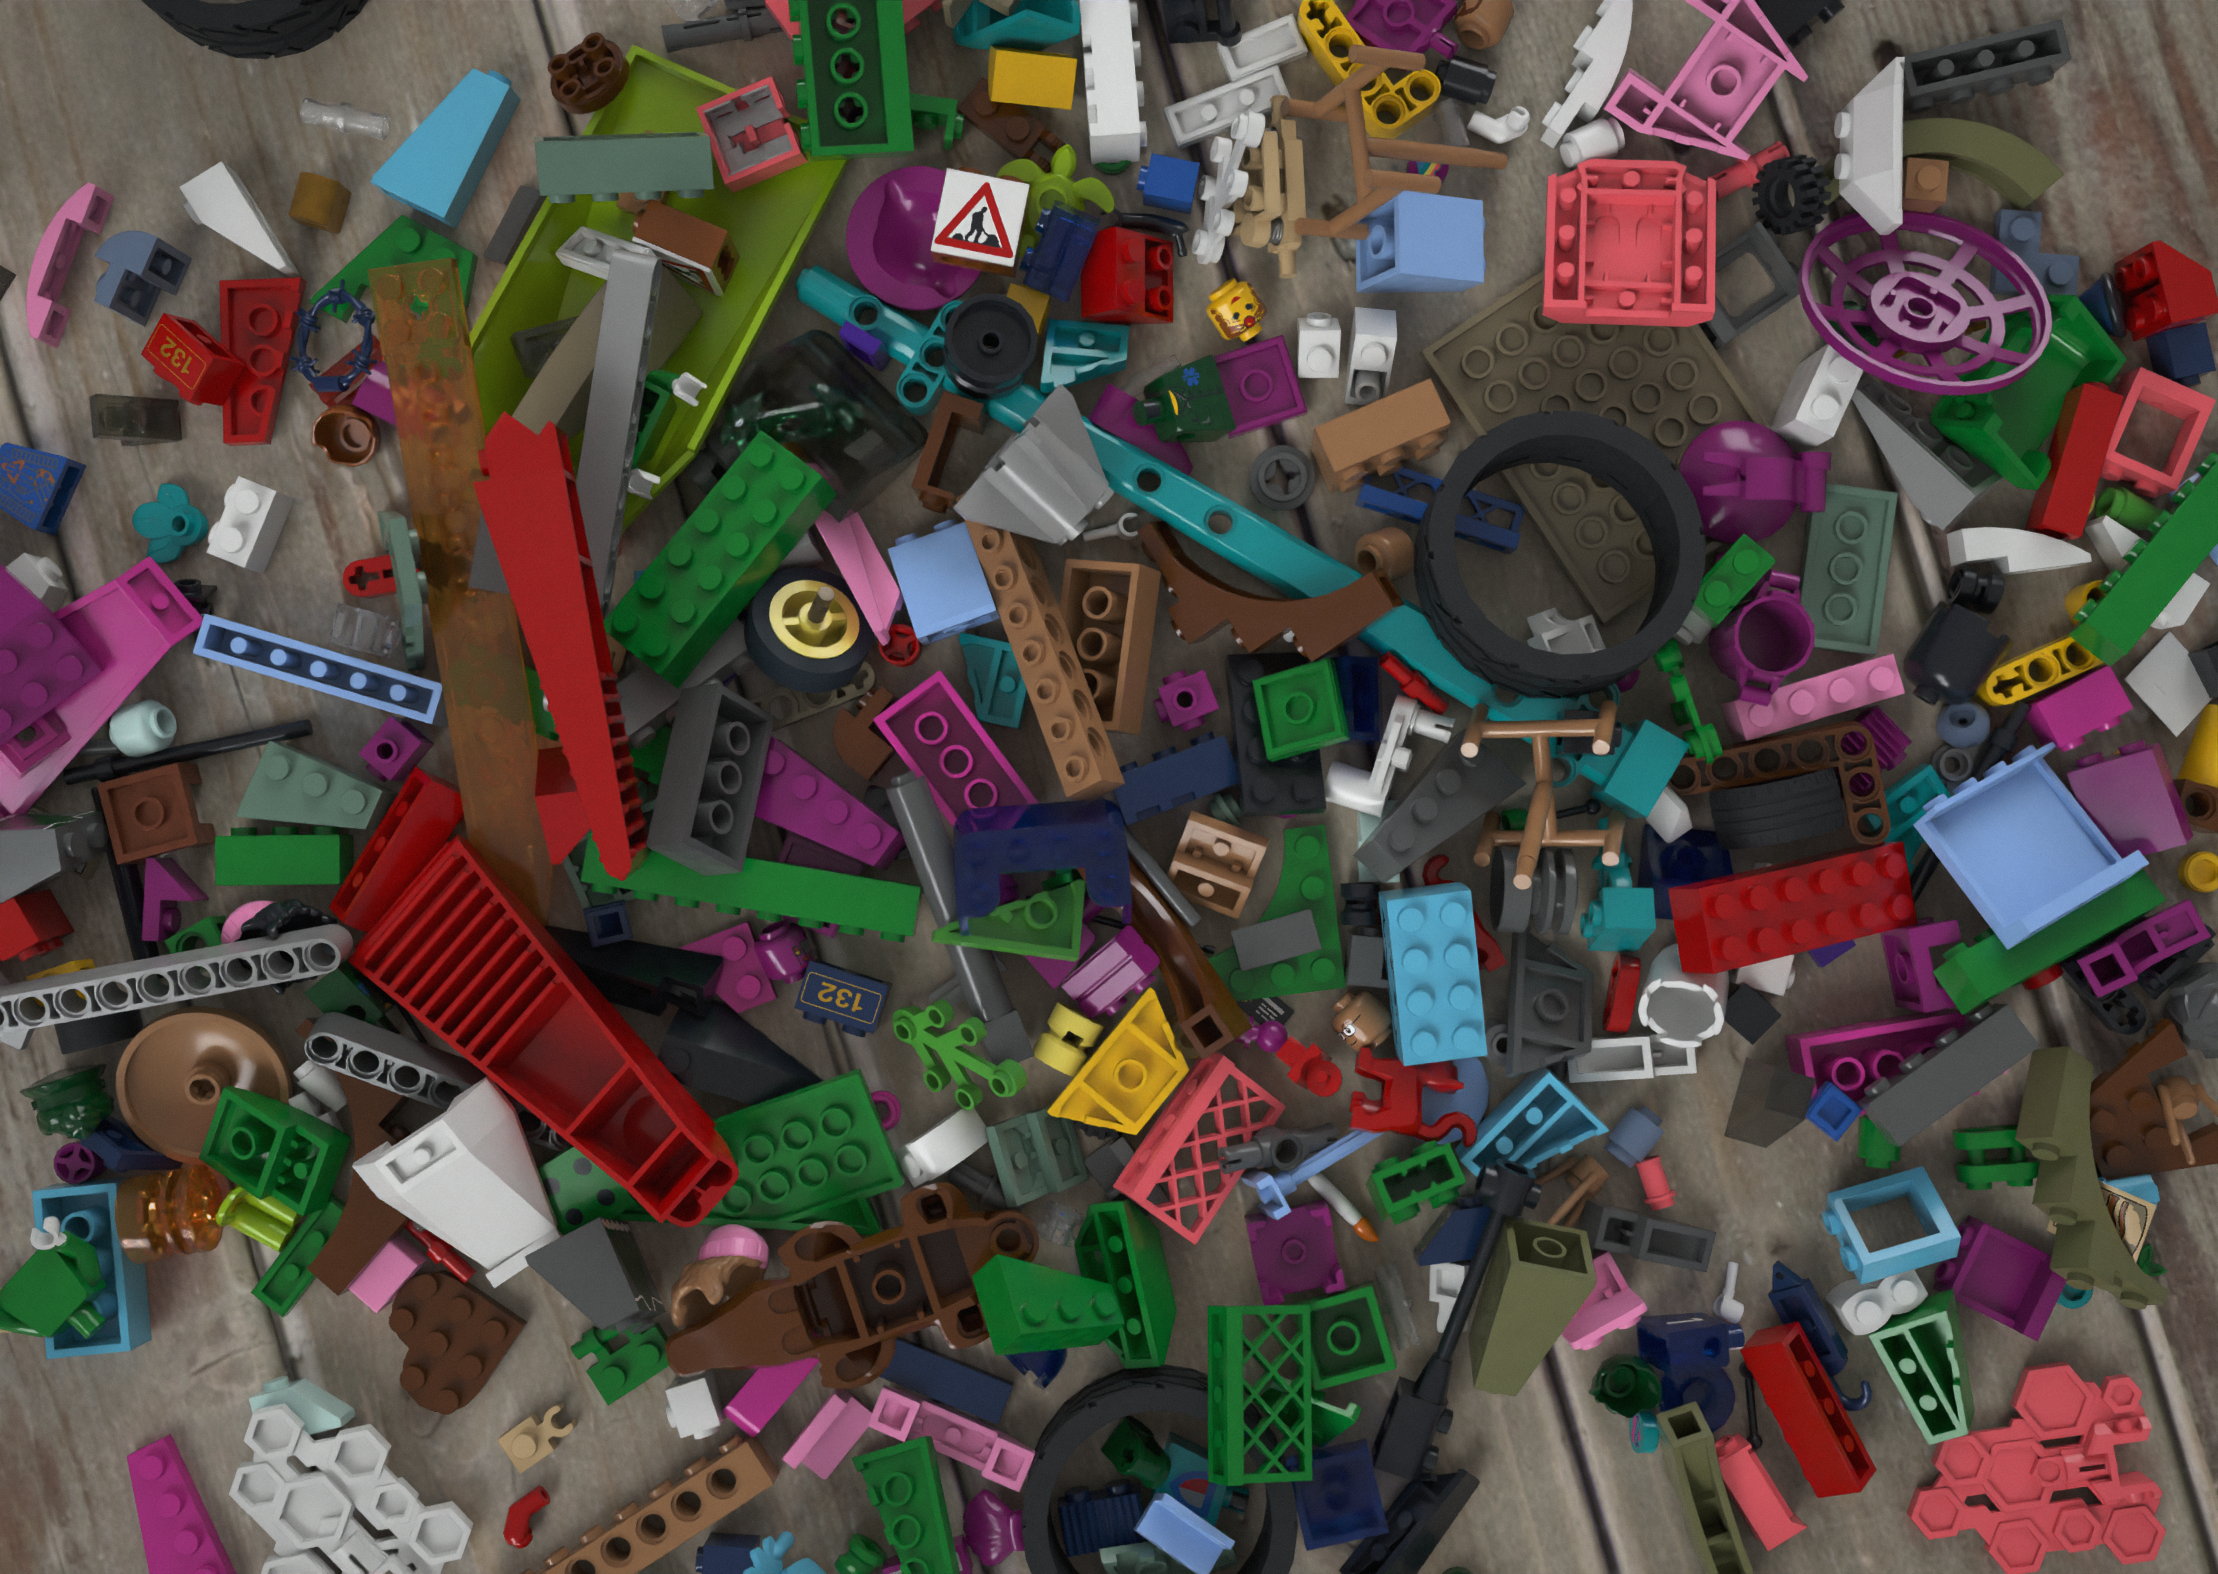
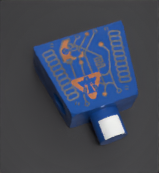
(37, 486)

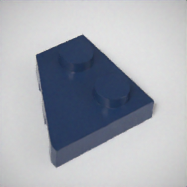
(124, 1149)

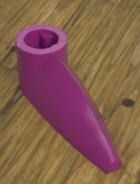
(1115, 415)

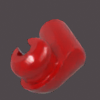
(518, 1517)

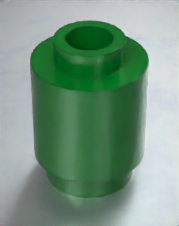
(1874, 1147)

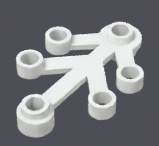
(1225, 188)

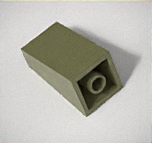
(1527, 1300)

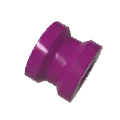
(73, 1168)

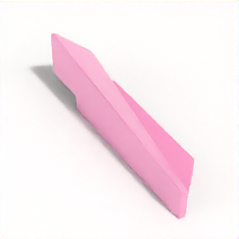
(862, 568)

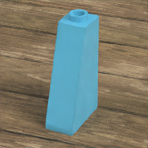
(451, 148)

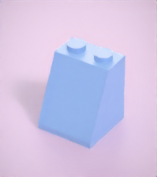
(1422, 245)
(942, 582)

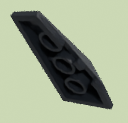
(730, 1057)

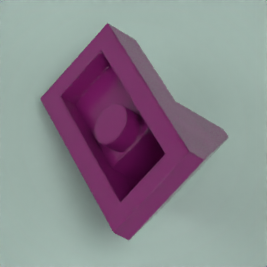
(163, 888)

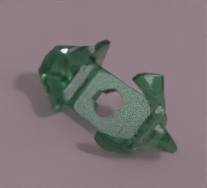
(820, 418)

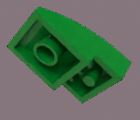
(274, 1149)

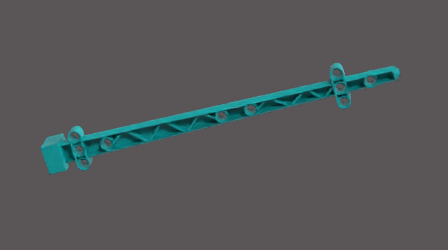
(1623, 781)

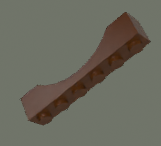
(1200, 997)

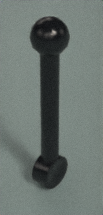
(1753, 1438)

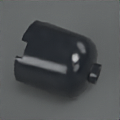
(1953, 656)

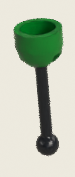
(1516, 817)

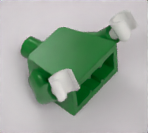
(655, 416)
(54, 1287)

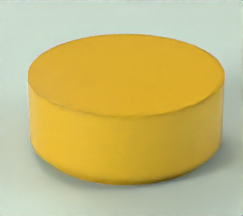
(2199, 871)

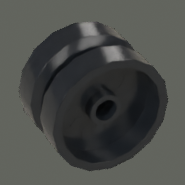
(996, 323)

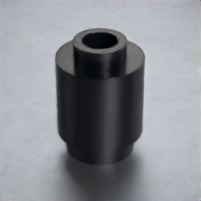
(1465, 80)

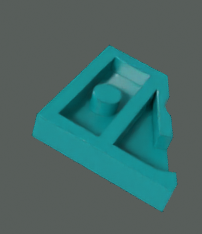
(1082, 352)
(995, 681)
(1905, 807)

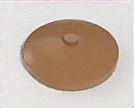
(178, 1070)

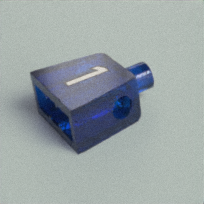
(1687, 1342)

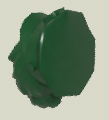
(71, 1101)

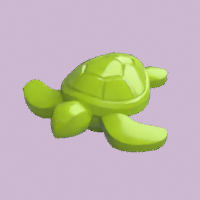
(1056, 186)

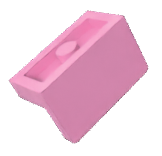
(829, 1434)

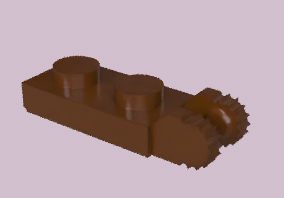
(1008, 126)

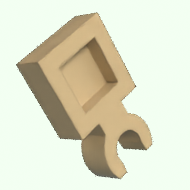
(534, 1439)

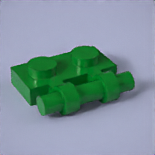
(627, 1366)

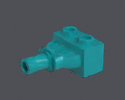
(1619, 915)

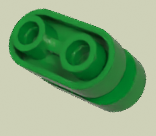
(1981, 1172)

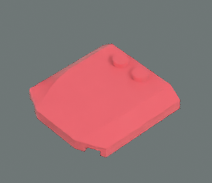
(1630, 244)

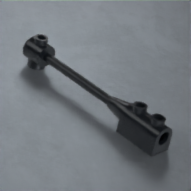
(1419, 1407)

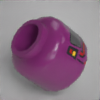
(784, 951)

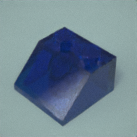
(1684, 861)

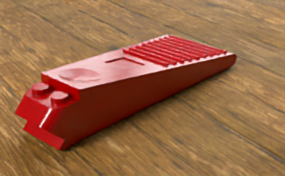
(551, 578)
(530, 1019)

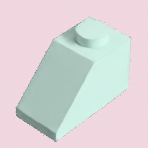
(309, 1402)

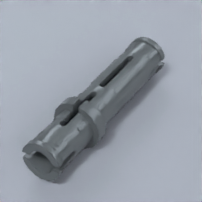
(719, 29)

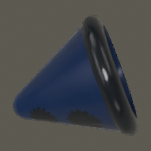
(2104, 305)

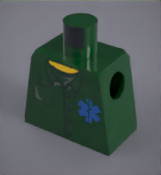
(1187, 404)
(349, 989)

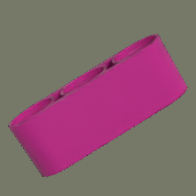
(765, 1394)

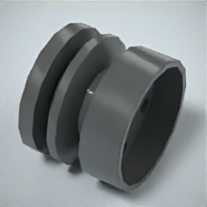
(1549, 898)

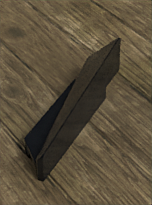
(644, 973)
(1414, 1525)

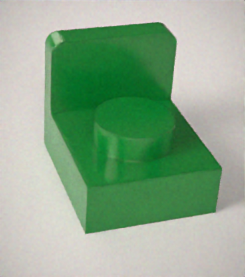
(931, 111)

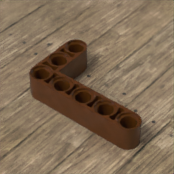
(1791, 764)

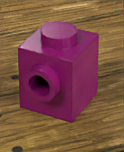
(395, 750)

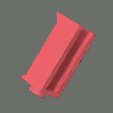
(1755, 1493)

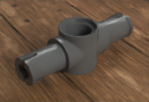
(1261, 1148)

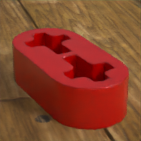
(375, 588)
(1621, 993)

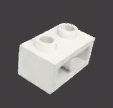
(249, 525)

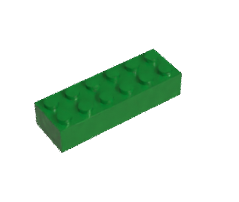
(719, 559)

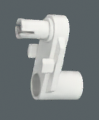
(1370, 790)

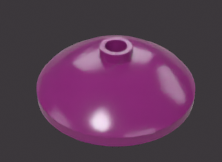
(1726, 516)

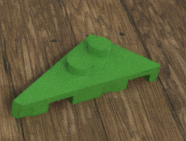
(1038, 926)

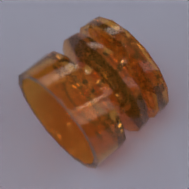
(168, 1214)

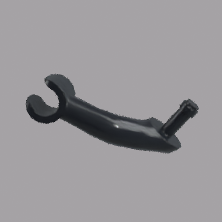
(1155, 224)

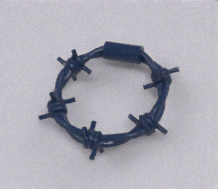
(308, 320)

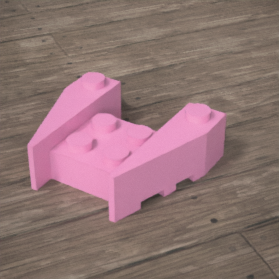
(1715, 85)

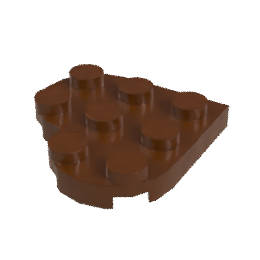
(452, 1339)

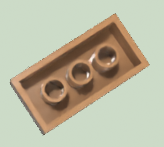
(1111, 626)

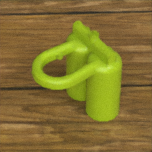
(262, 1219)

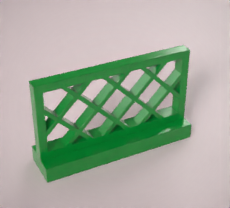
(1228, 1404)

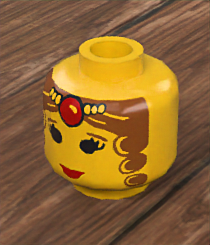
(1236, 310)

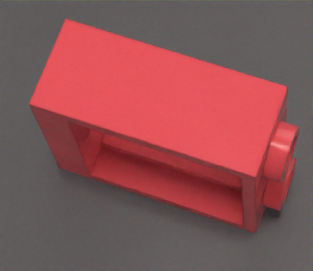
(2171, 398)

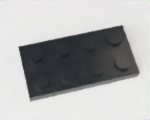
(1265, 786)

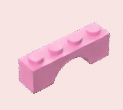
(1815, 698)

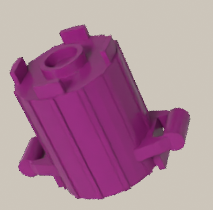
(1764, 638)

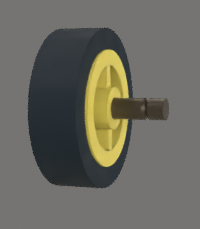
(807, 630)

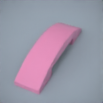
(53, 259)
(954, 1435)

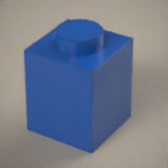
(1169, 183)

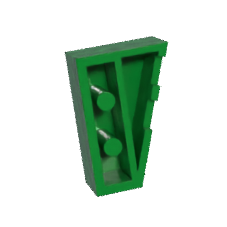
(1929, 1366)

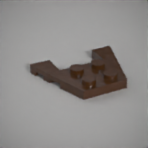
(2129, 1121)

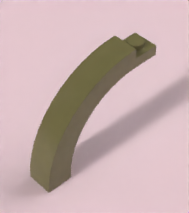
(1979, 150)

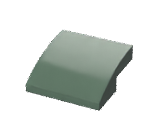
(1035, 1155)

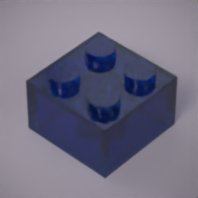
(1342, 1498)

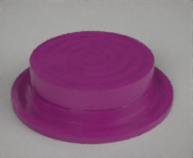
(893, 237)

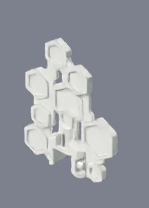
(320, 1504)

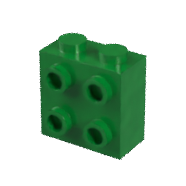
(1425, 1178)

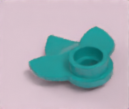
(170, 523)

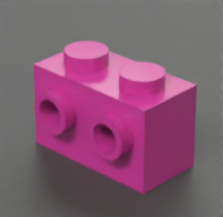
(2078, 707)

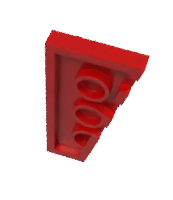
(259, 330)

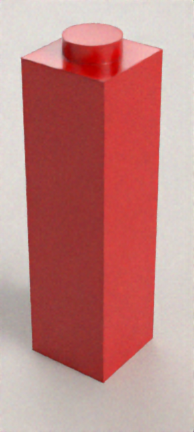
(2077, 461)

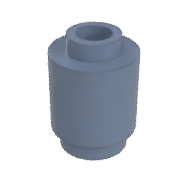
(1634, 1136)

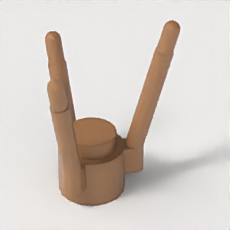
(2181, 1102)
(1586, 1181)

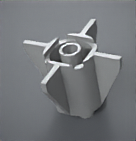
(1041, 478)

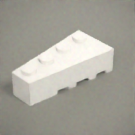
(1111, 80)

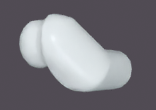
(1501, 129)

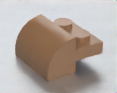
(1216, 863)

